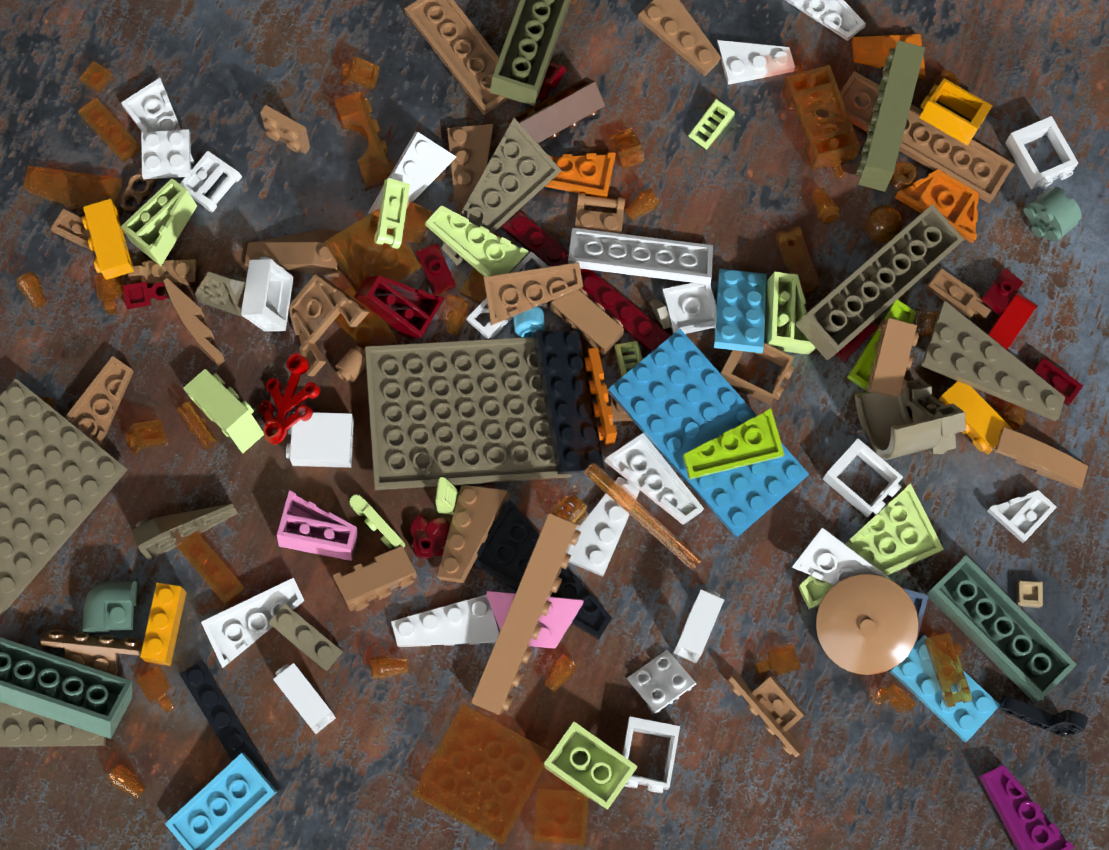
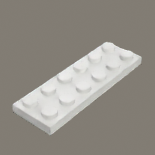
(641, 256)

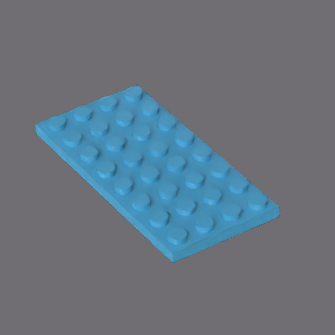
(685, 403)

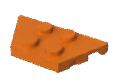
(949, 196)

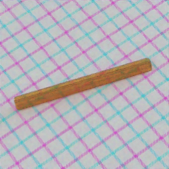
(644, 517)

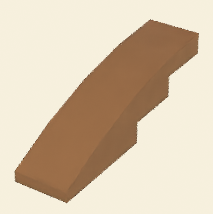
(190, 316)
(1042, 458)

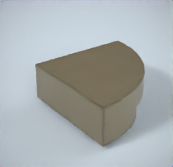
(660, 313)

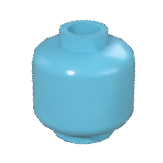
(529, 322)

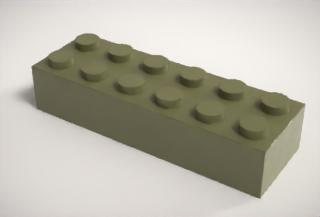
(528, 49)
(889, 115)

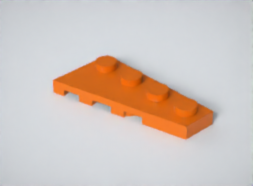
(606, 430)

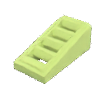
(716, 106)
(627, 347)
(446, 497)

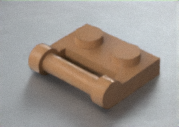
(600, 220)

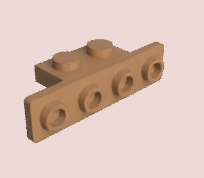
(93, 651)
(774, 707)

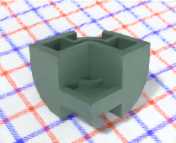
(110, 607)

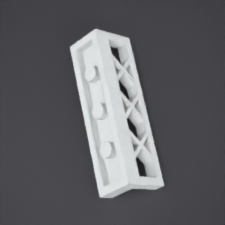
(490, 332)

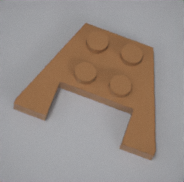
(315, 311)

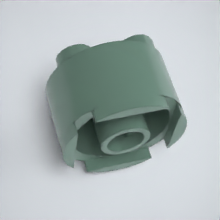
(1052, 214)

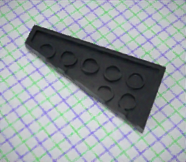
(507, 557)

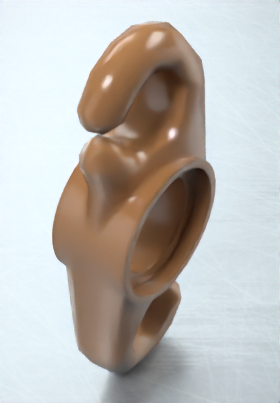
(137, 195)

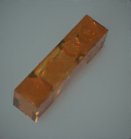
(355, 116)

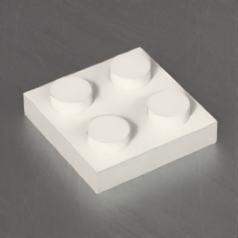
(166, 154)
(690, 307)

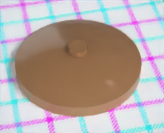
(867, 623)

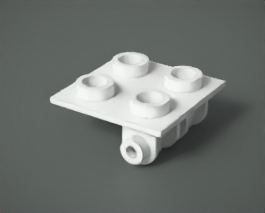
(661, 681)

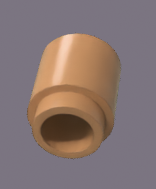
(351, 364)

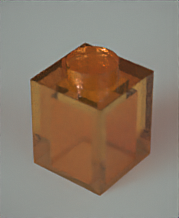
(415, 222)

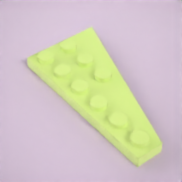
(889, 542)

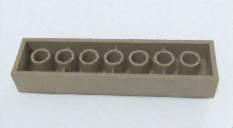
(879, 282)

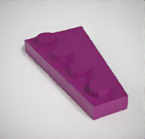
(1020, 815)

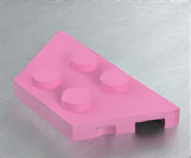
(553, 625)

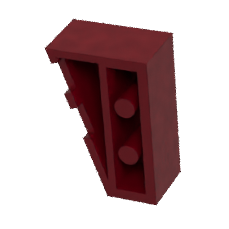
(399, 305)

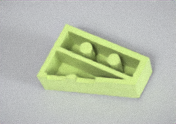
(160, 221)
(782, 311)

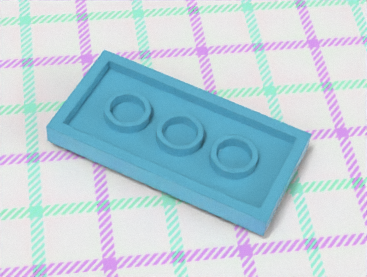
(740, 311)
(919, 677)
(221, 806)

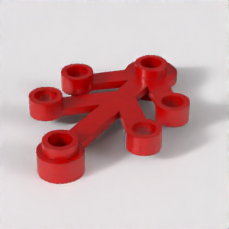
(276, 429)

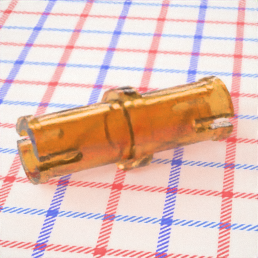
(196, 425)

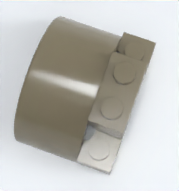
(895, 434)

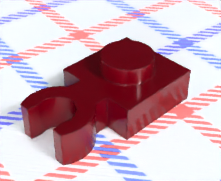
(553, 76)
(140, 295)

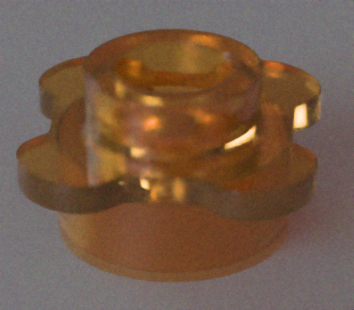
(950, 76)

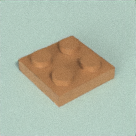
(285, 129)

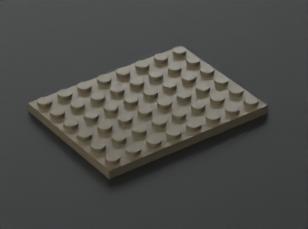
(458, 414)
(47, 485)

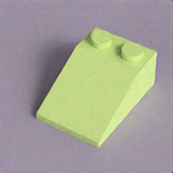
(590, 766)

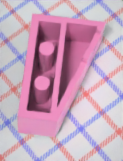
(314, 530)

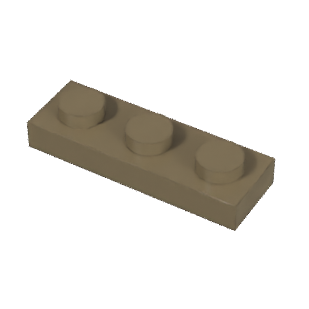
(305, 637)

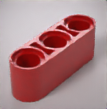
(1012, 320)

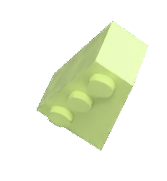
(224, 409)

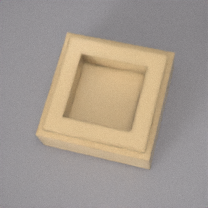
(1029, 593)

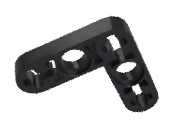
(1061, 724)

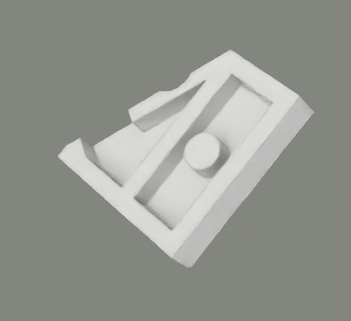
(1023, 514)

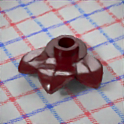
(431, 533)

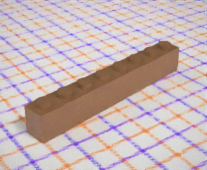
(525, 614)

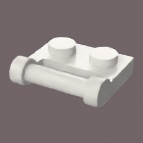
(205, 175)

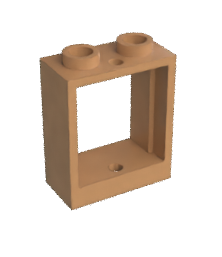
(769, 353)

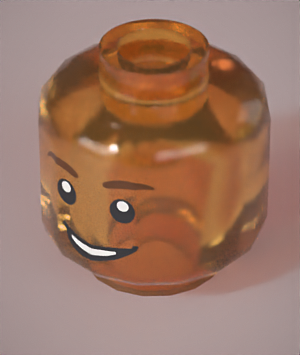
(571, 509)

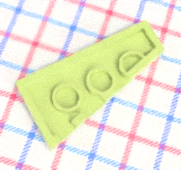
(476, 244)

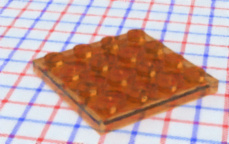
(482, 774)

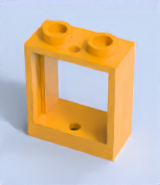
(961, 102)

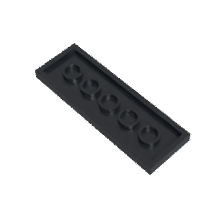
(567, 401)

